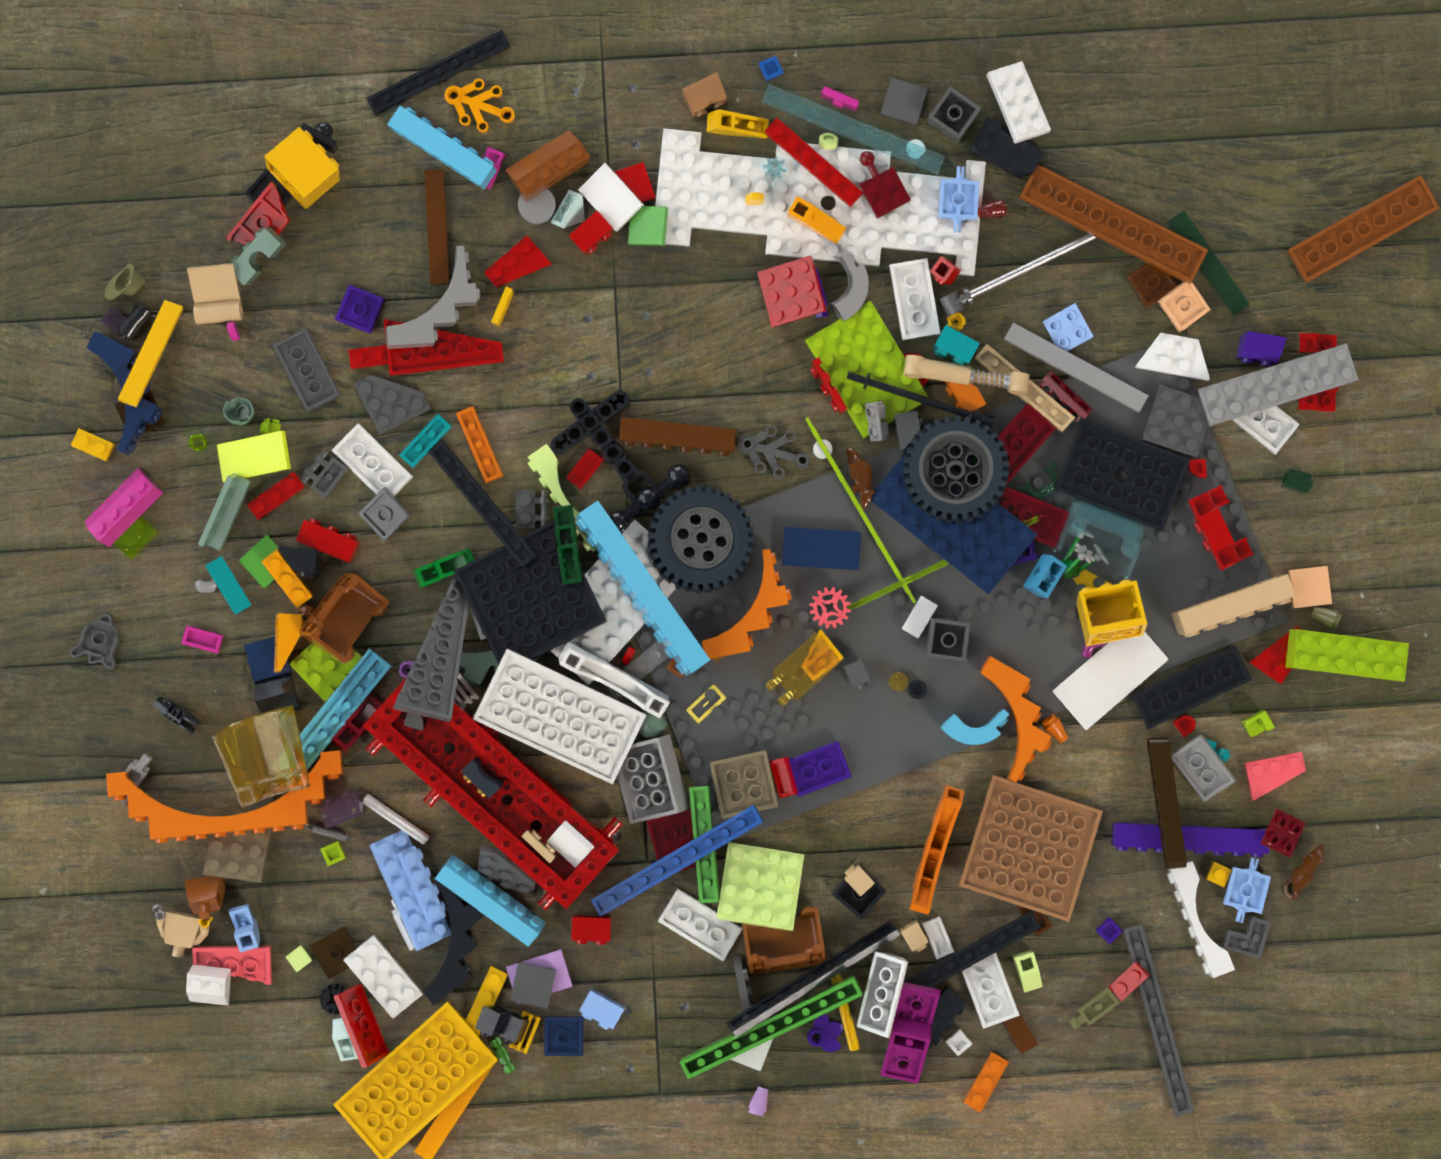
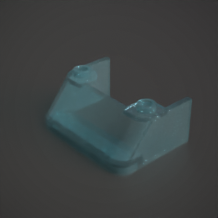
(1084, 513)

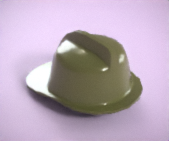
(125, 282)

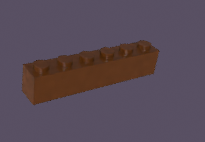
(677, 435)

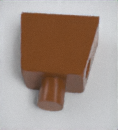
(205, 895)

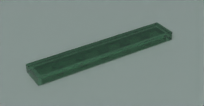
(1211, 266)

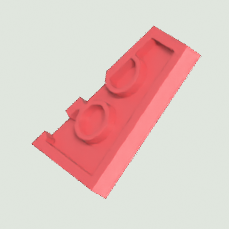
(1272, 772)

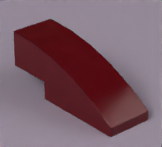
(353, 727)

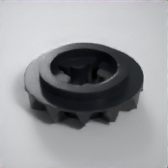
(325, 997)

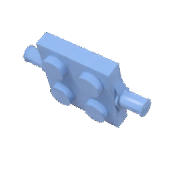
(958, 199)
(1246, 890)

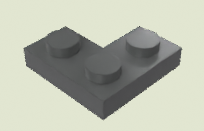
(1250, 943)

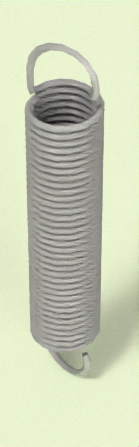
(329, 832)

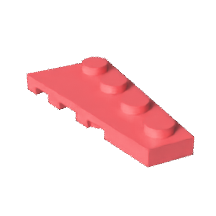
(250, 964)

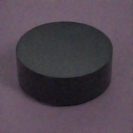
(916, 689)

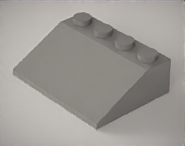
(652, 780)

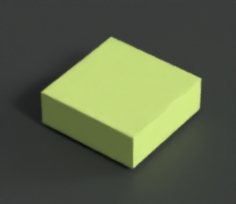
(299, 958)

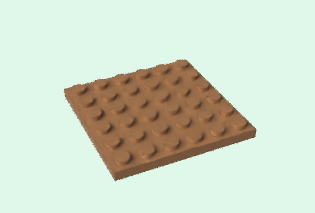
(1030, 848)

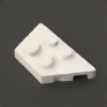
(1176, 357)

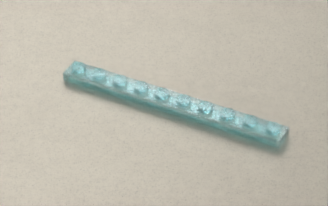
(853, 129)

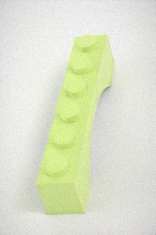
(547, 466)

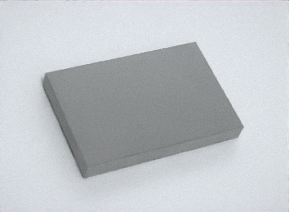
(1203, 768)

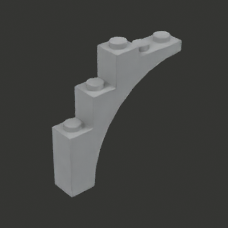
(420, 330)

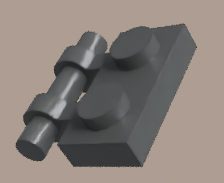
(328, 478)
(526, 508)

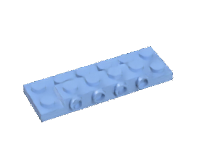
(411, 889)

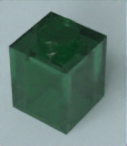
(1297, 481)

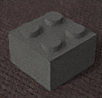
(953, 114)
(947, 639)

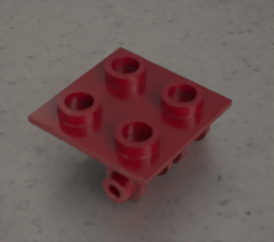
(1283, 833)

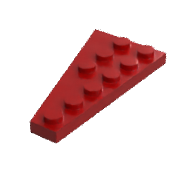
(448, 352)

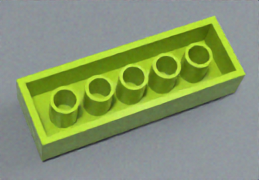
(1347, 655)

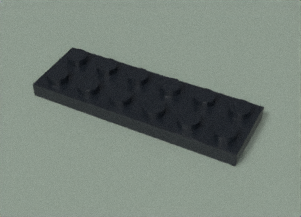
(1191, 687)

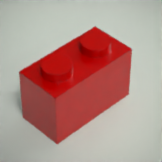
(591, 233)
(591, 929)

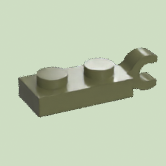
(1094, 1008)

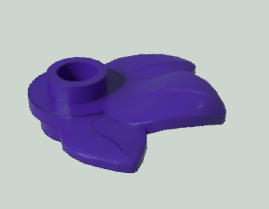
(828, 1033)

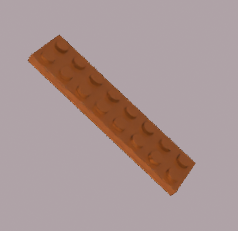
(1363, 229)

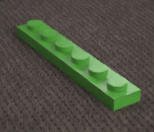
(702, 823)

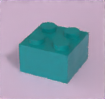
(955, 346)

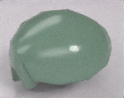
(239, 411)
(652, 726)

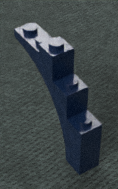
(121, 362)

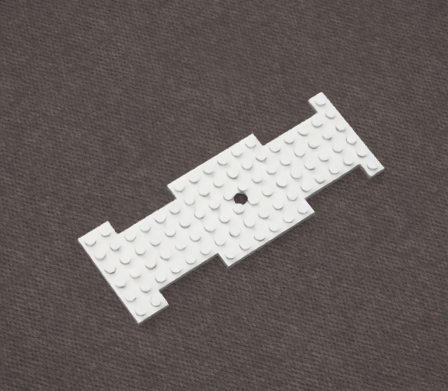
(711, 190)

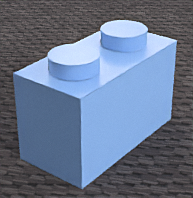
(601, 1009)

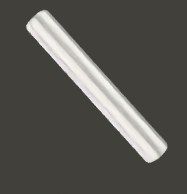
(396, 819)

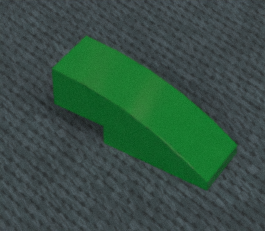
(442, 568)

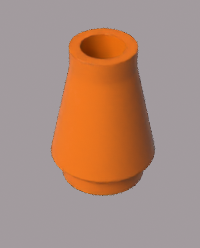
(1055, 728)

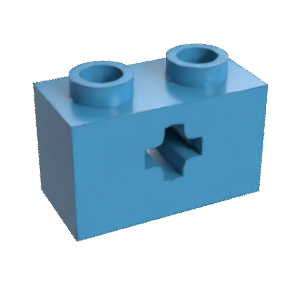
(1045, 576)

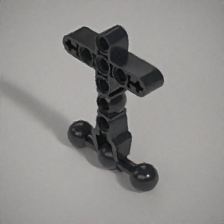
(648, 497)

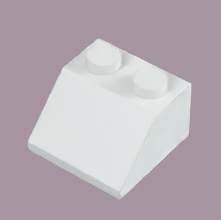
(208, 984)

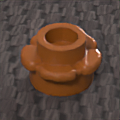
(306, 610)

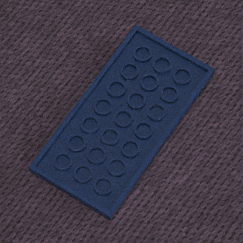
(977, 549)

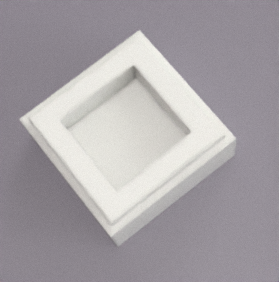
(958, 1042)

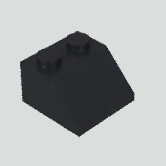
(303, 560)

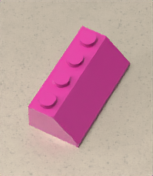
(123, 507)

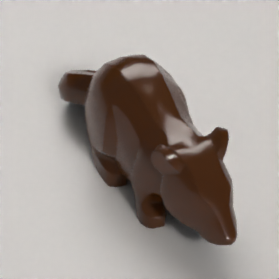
(861, 472)
(1303, 875)

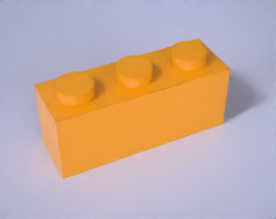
(287, 578)

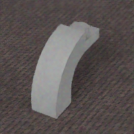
(856, 290)

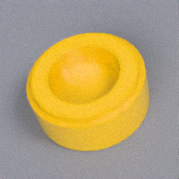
(754, 198)

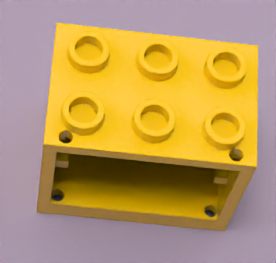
(302, 167)
(1111, 612)

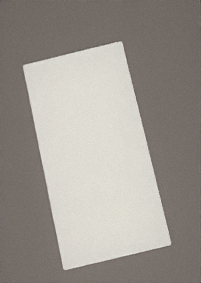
(1109, 677)

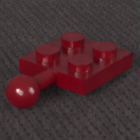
(884, 190)

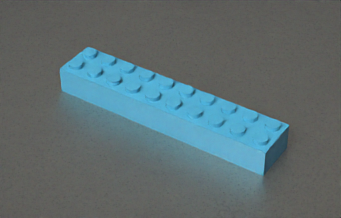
(641, 588)

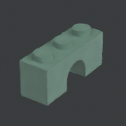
(267, 242)

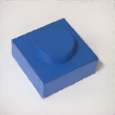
(771, 68)

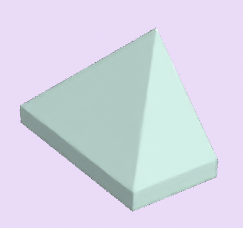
(570, 211)

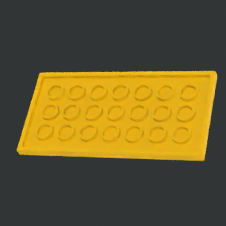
(416, 1081)

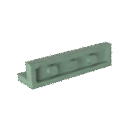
(225, 511)

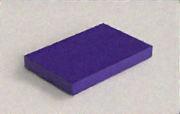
(819, 768)

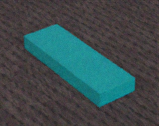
(425, 441)
(228, 585)

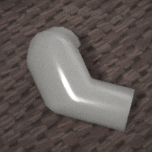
(205, 586)

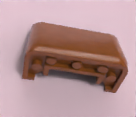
(343, 616)
(782, 950)

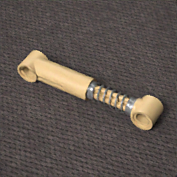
(919, 367)

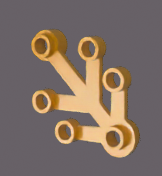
(477, 103)

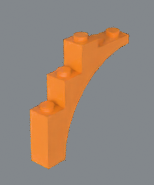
(769, 596)
(1029, 738)
(935, 848)

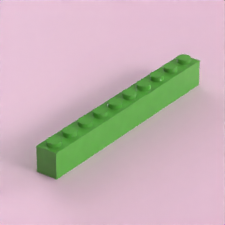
(771, 1027)

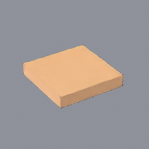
(1183, 305)
(1310, 587)

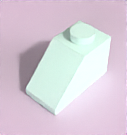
(342, 1041)

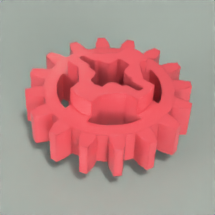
(825, 615)

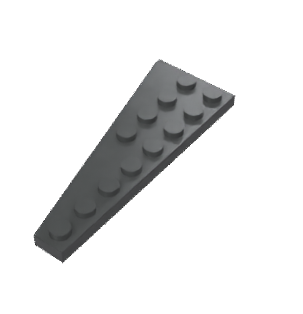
(434, 674)

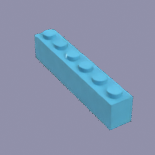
(442, 147)
(490, 900)

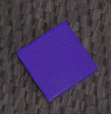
(1109, 930)

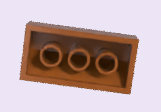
(548, 165)

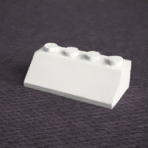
(882, 993)

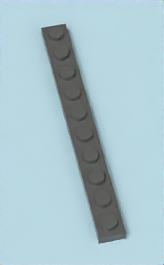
(1159, 1022)

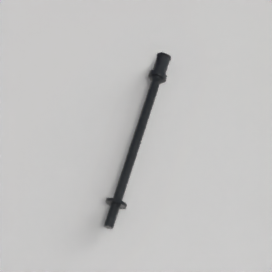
(974, 414)

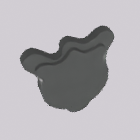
(99, 641)

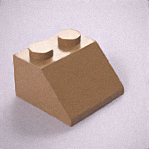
(704, 95)

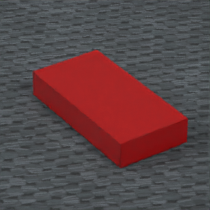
(585, 468)
(783, 777)

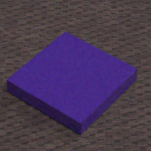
(359, 309)

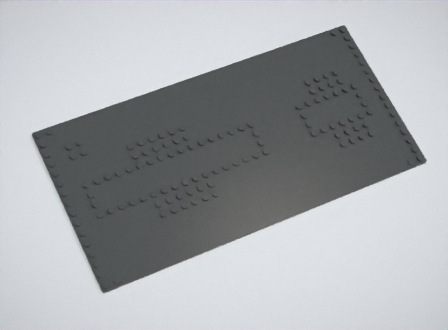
(1037, 636)

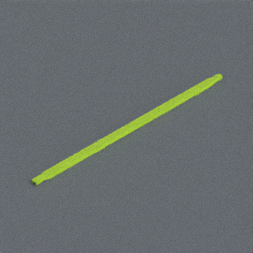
(859, 508)
(909, 579)

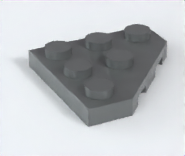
(390, 402)
(502, 871)

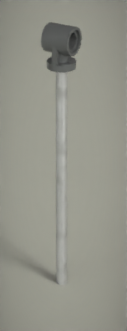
(955, 302)

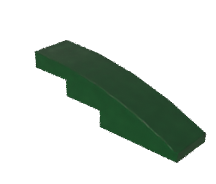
(567, 544)

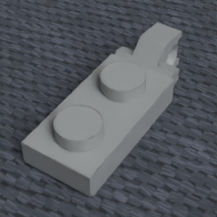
(138, 771)

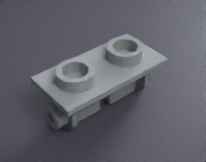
(877, 429)

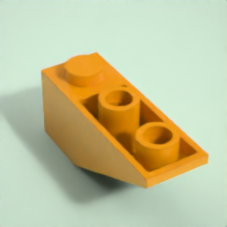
(815, 220)

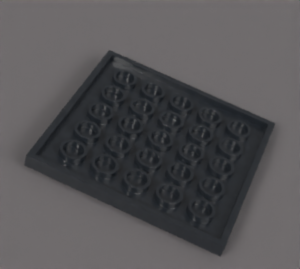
(528, 605)

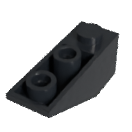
(947, 1008)

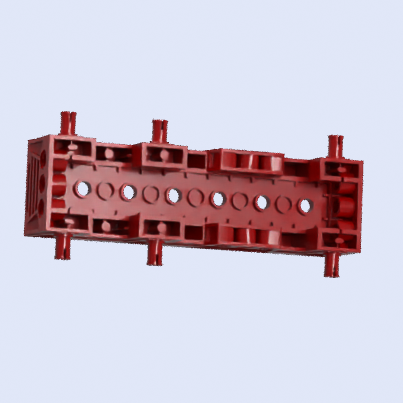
(500, 823)

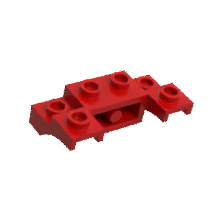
(1325, 400)
(1215, 531)

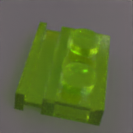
(135, 538)

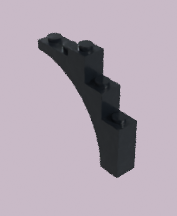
(462, 942)

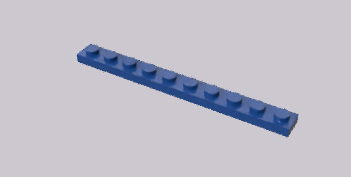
(677, 860)

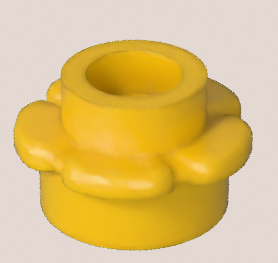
(956, 316)

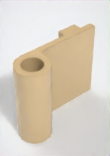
(215, 294)

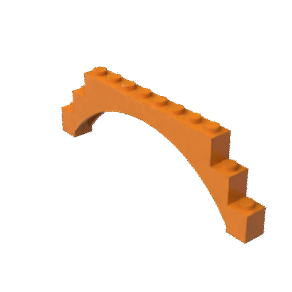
(284, 812)

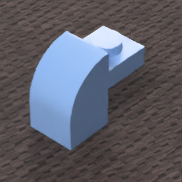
(246, 928)

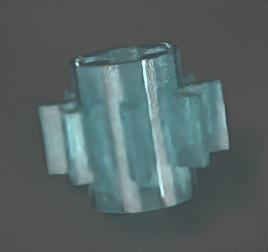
(773, 173)

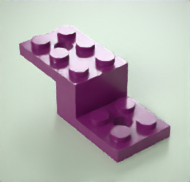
(910, 1033)

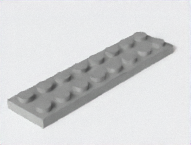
(1277, 385)

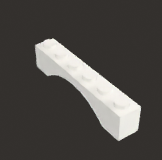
(639, 692)
(1215, 958)

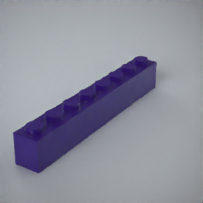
(1195, 838)

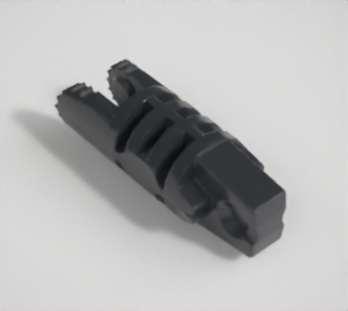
(176, 714)

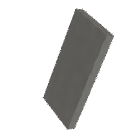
(306, 370)

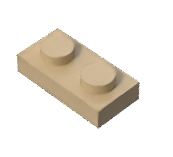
(533, 839)

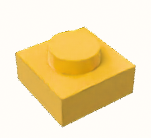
(1218, 874)

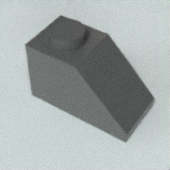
(906, 427)

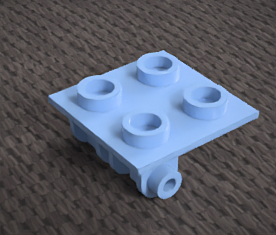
(1068, 328)

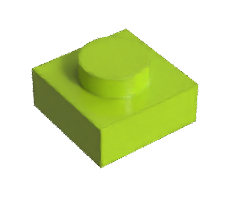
(333, 853)

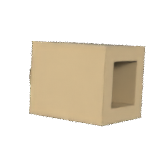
(858, 879)
(914, 936)

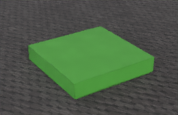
(648, 226)
(253, 561)

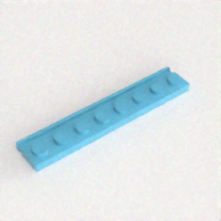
(342, 704)

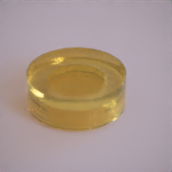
(898, 681)

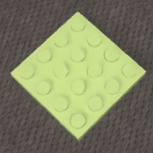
(760, 886)

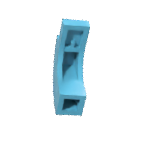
(974, 736)

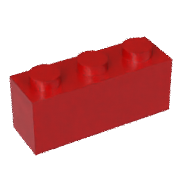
(328, 540)

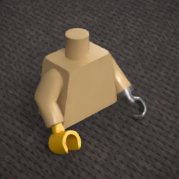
(181, 929)

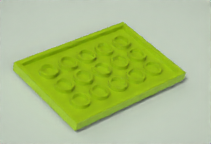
(864, 347)

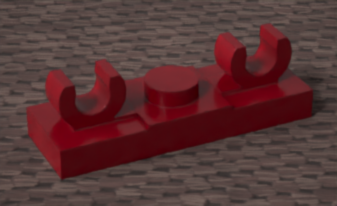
(1066, 395)

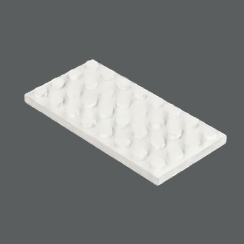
(617, 607)
(559, 716)

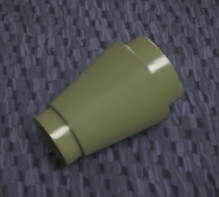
(1326, 616)

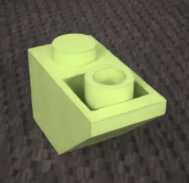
(1028, 970)

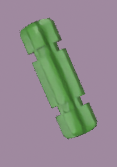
(502, 1054)

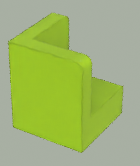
(1257, 723)

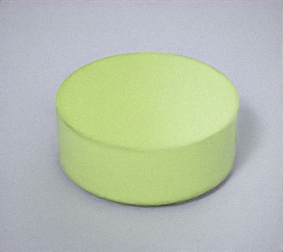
(828, 141)

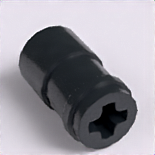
(134, 321)

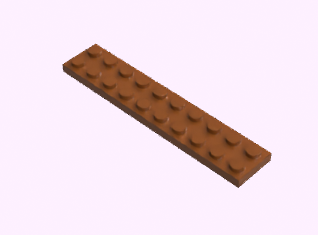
(1113, 224)

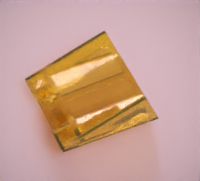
(263, 755)

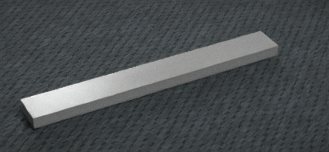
(1076, 368)

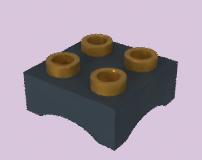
(486, 784)

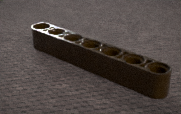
(1166, 803)

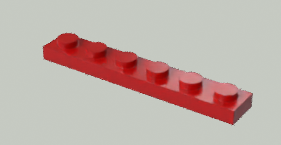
(813, 162)

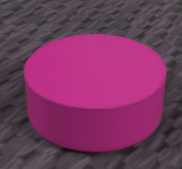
(233, 331)

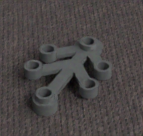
(770, 451)

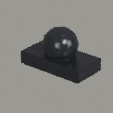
(322, 135)

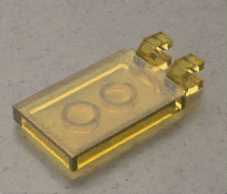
(803, 669)

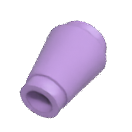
(759, 1102)

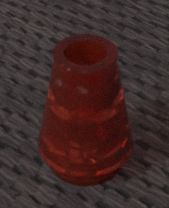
(994, 209)

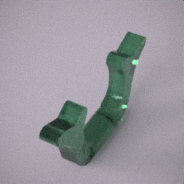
(1046, 490)

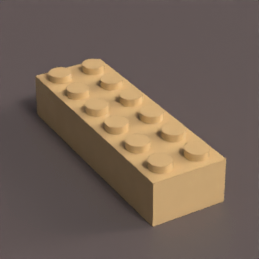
(1234, 604)

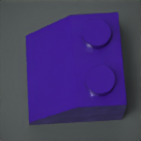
(1260, 348)

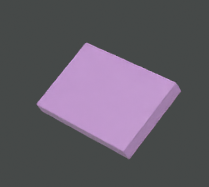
(551, 960)

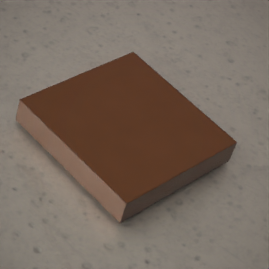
(1150, 284)

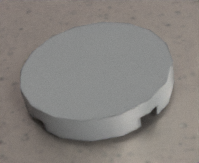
(538, 209)

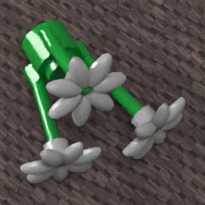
(1083, 554)

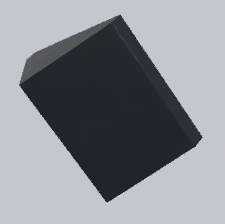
(276, 693)

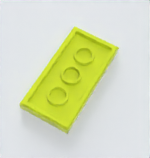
(254, 455)

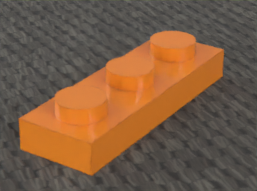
(986, 1081)

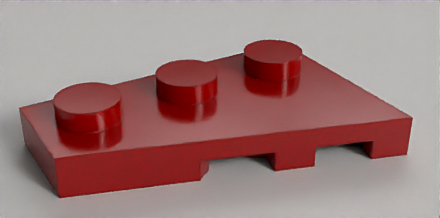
(517, 262)
(837, 403)
(1273, 659)

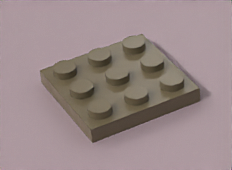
(743, 782)
(238, 856)

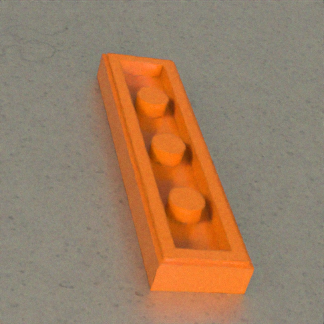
(479, 444)

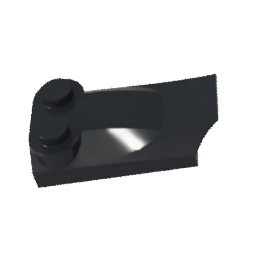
(998, 148)

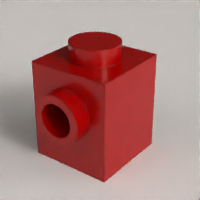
(945, 271)

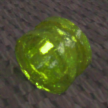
(193, 446)

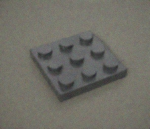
(1176, 422)

